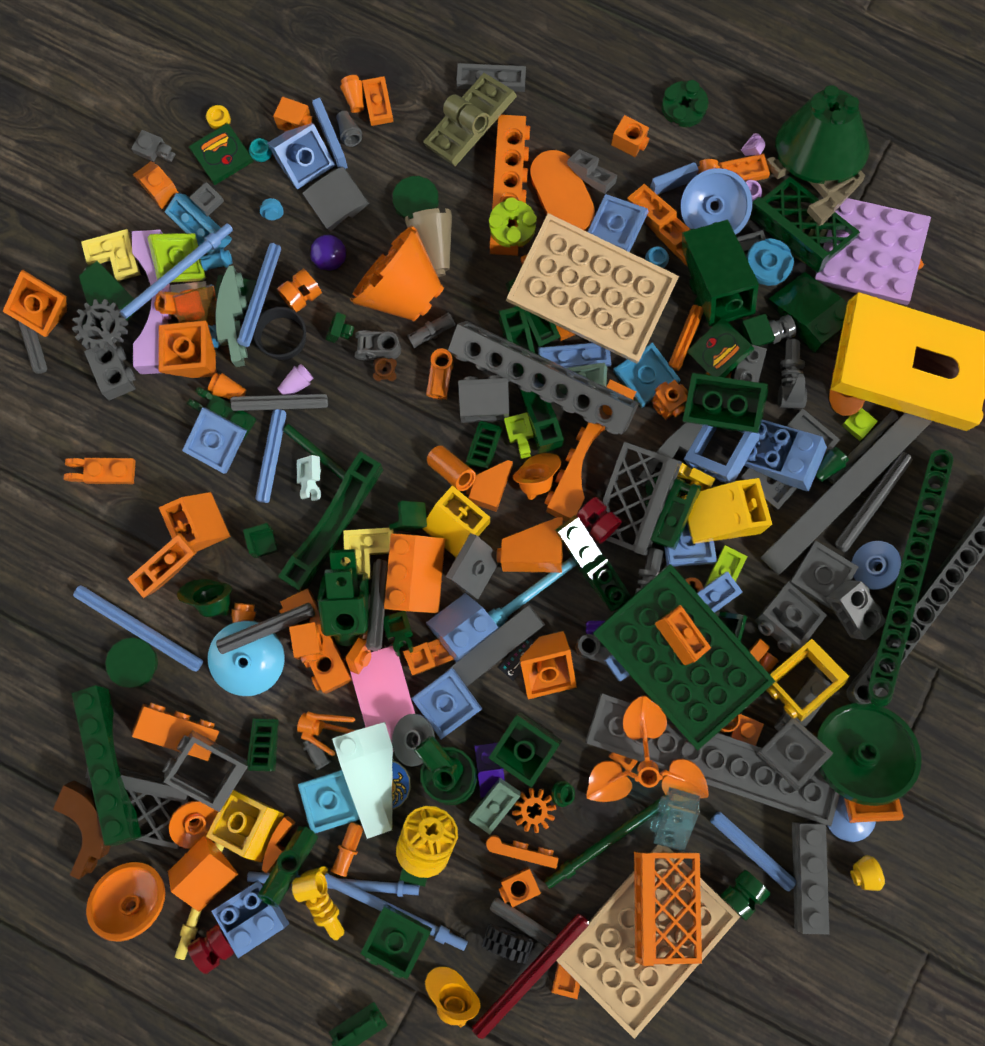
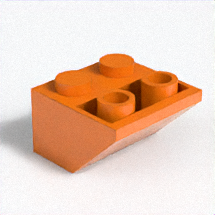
(196, 519)

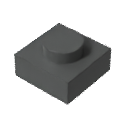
(206, 199)

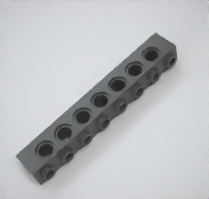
(622, 407)

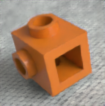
(664, 404)

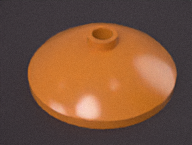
(117, 893)

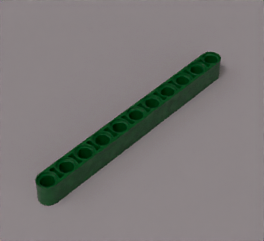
(910, 586)

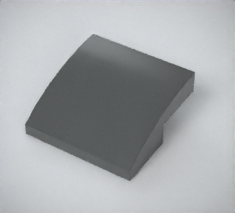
(335, 198)

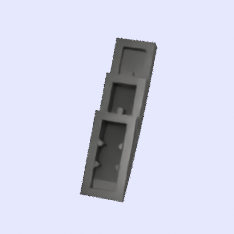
(678, 442)
(498, 645)

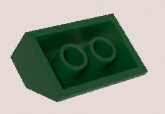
(725, 403)

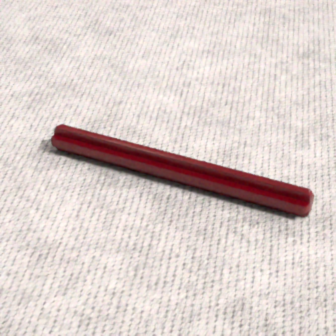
(530, 976)

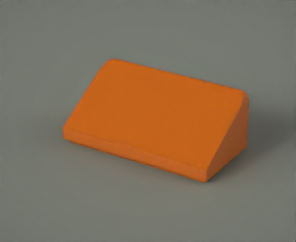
(683, 635)

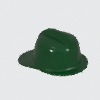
(206, 596)

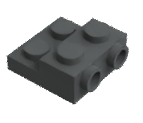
(790, 619)

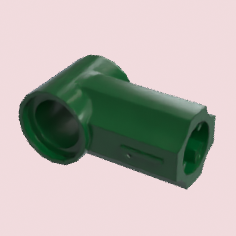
(439, 764)

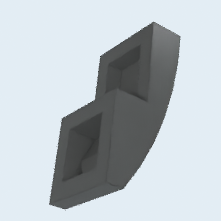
(587, 169)

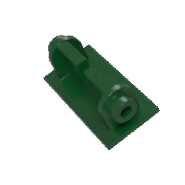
(358, 1027)

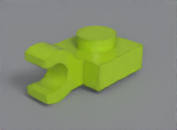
(518, 431)

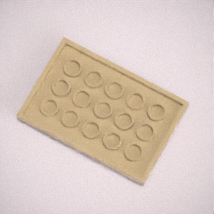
(592, 288)
(605, 951)

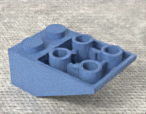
(787, 454)

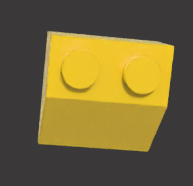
(245, 826)

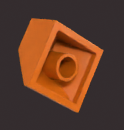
(186, 350)
(548, 666)

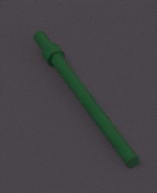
(568, 868)

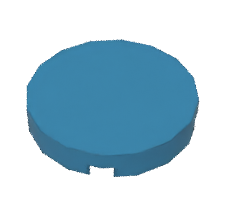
(770, 261)

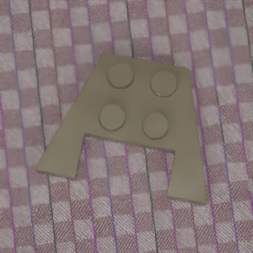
(832, 192)

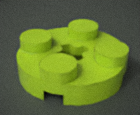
(510, 210)

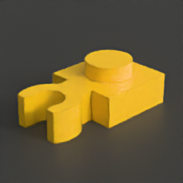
(695, 476)

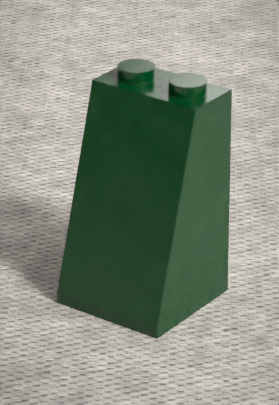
(720, 272)

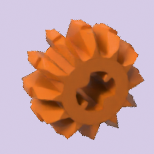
(536, 819)

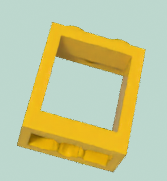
(824, 663)

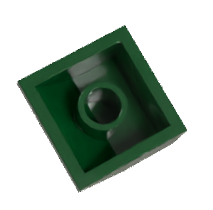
(525, 749)

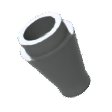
(349, 131)

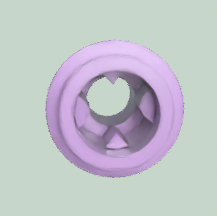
(295, 381)

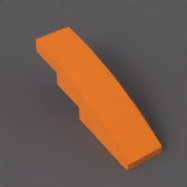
(661, 219)

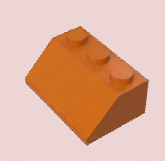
(414, 573)

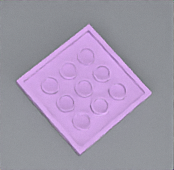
(882, 257)

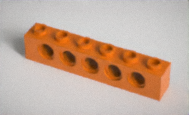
(510, 129)

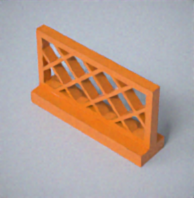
(645, 908)

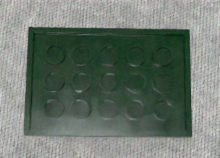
(693, 696)

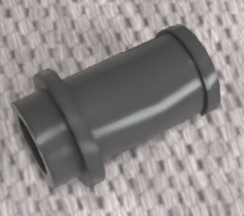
(316, 754)

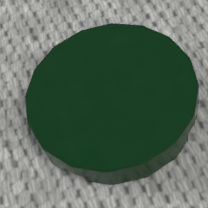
(414, 195)
(131, 663)

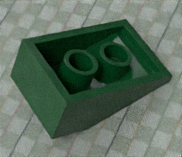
(814, 308)

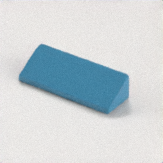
(193, 220)

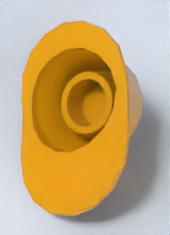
(452, 996)

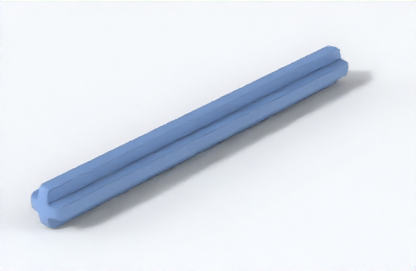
(138, 628)

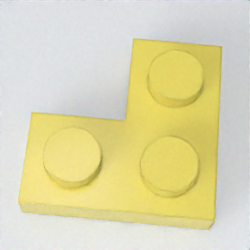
(114, 248)
(367, 543)

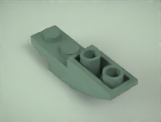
(229, 309)

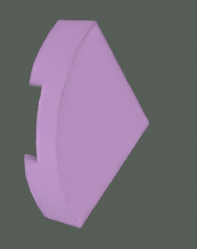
(754, 145)

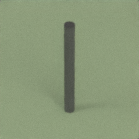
(866, 443)

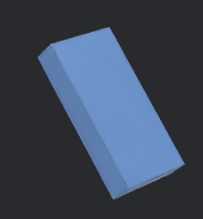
(674, 178)

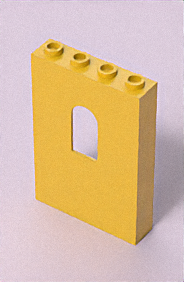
(879, 356)

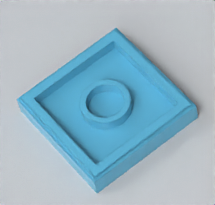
(328, 802)

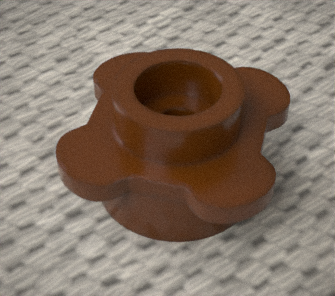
(382, 363)

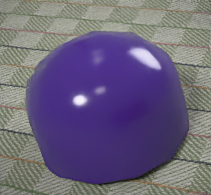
(328, 252)

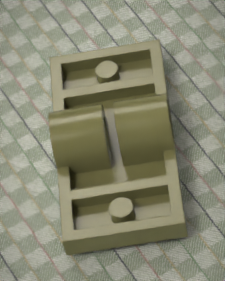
(468, 118)

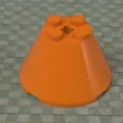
(401, 280)

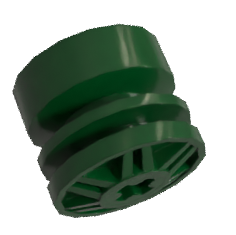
(463, 788)

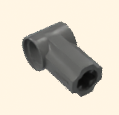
(598, 653)

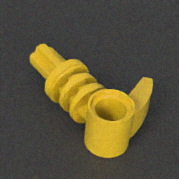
(313, 889)

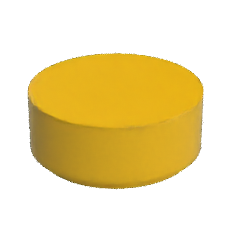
(217, 116)

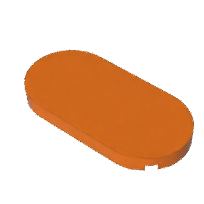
(561, 189)

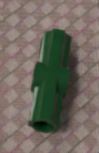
(281, 879)

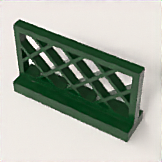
(791, 233)

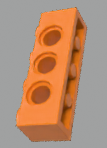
(338, 673)

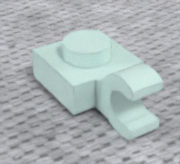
(307, 474)

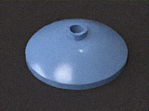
(720, 186)

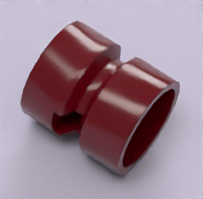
(604, 526)
(209, 950)

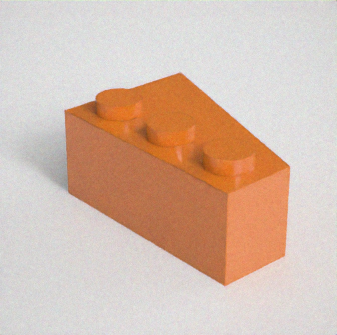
(168, 729)

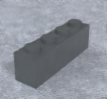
(811, 878)

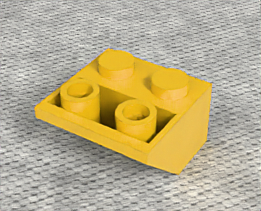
(455, 519)

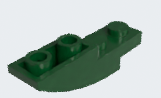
(592, 563)

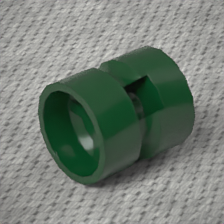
(745, 894)

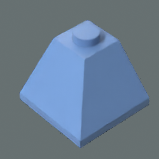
(301, 154)

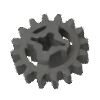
(88, 327)

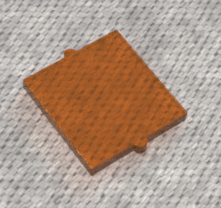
(196, 305)

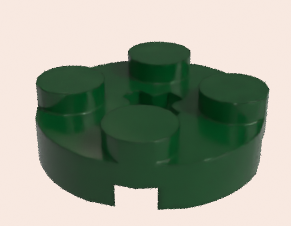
(685, 91)

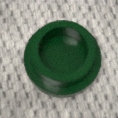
(562, 793)

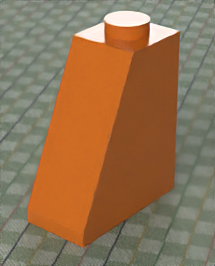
(533, 549)

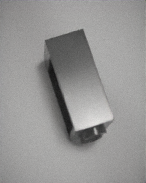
(225, 787)

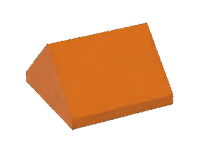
(35, 304)
(201, 874)

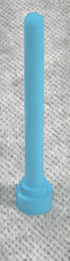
(499, 615)

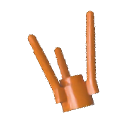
(312, 724)

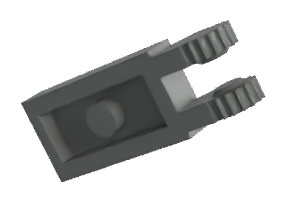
(809, 691)

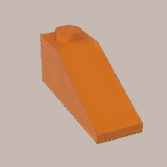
(162, 566)

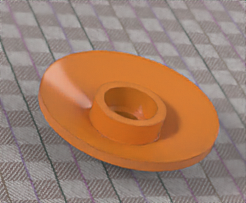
(186, 833)

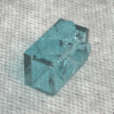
(676, 819)

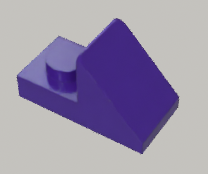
(488, 770)

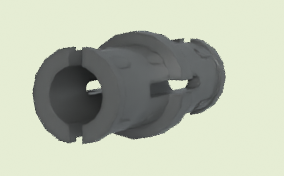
(431, 330)

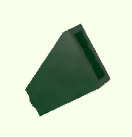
(101, 285)

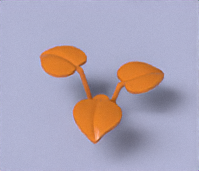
(644, 720)

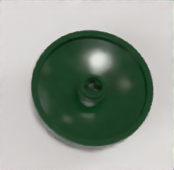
(872, 755)

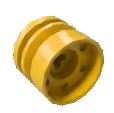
(422, 853)

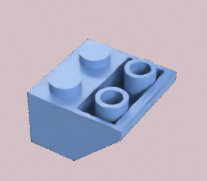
(248, 920)

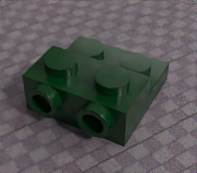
(396, 942)

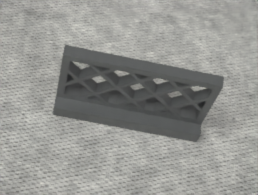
(657, 500)
(156, 787)

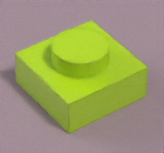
(859, 424)

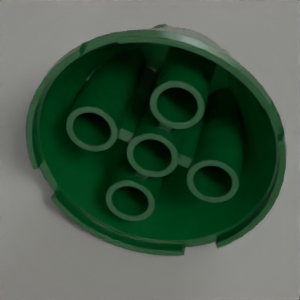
(824, 138)

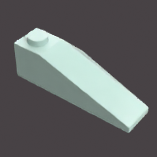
(367, 767)

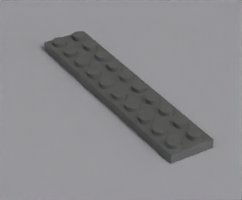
(723, 761)

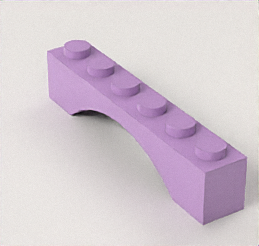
(147, 344)

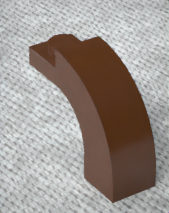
(79, 804)

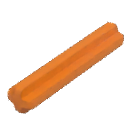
(686, 337)

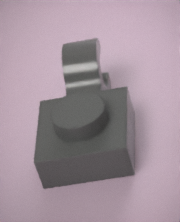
(151, 146)

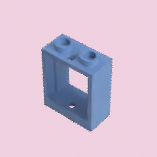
(716, 470)

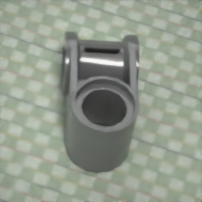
(372, 344)

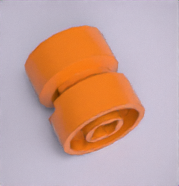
(291, 294)

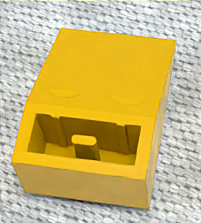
(729, 512)

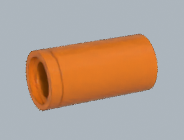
(451, 468)

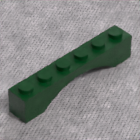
(540, 413)
(314, 551)
(114, 808)

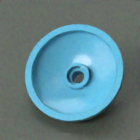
(264, 662)

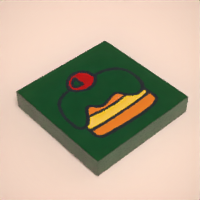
(221, 154)
(720, 349)

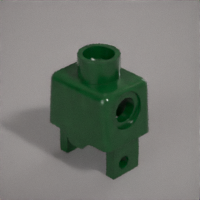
(339, 611)

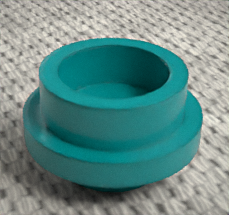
(260, 150)

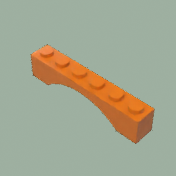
(569, 493)

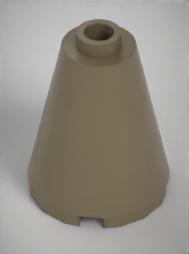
(435, 234)

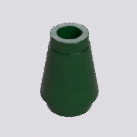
(832, 462)

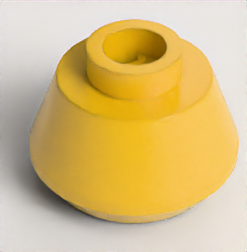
(868, 874)

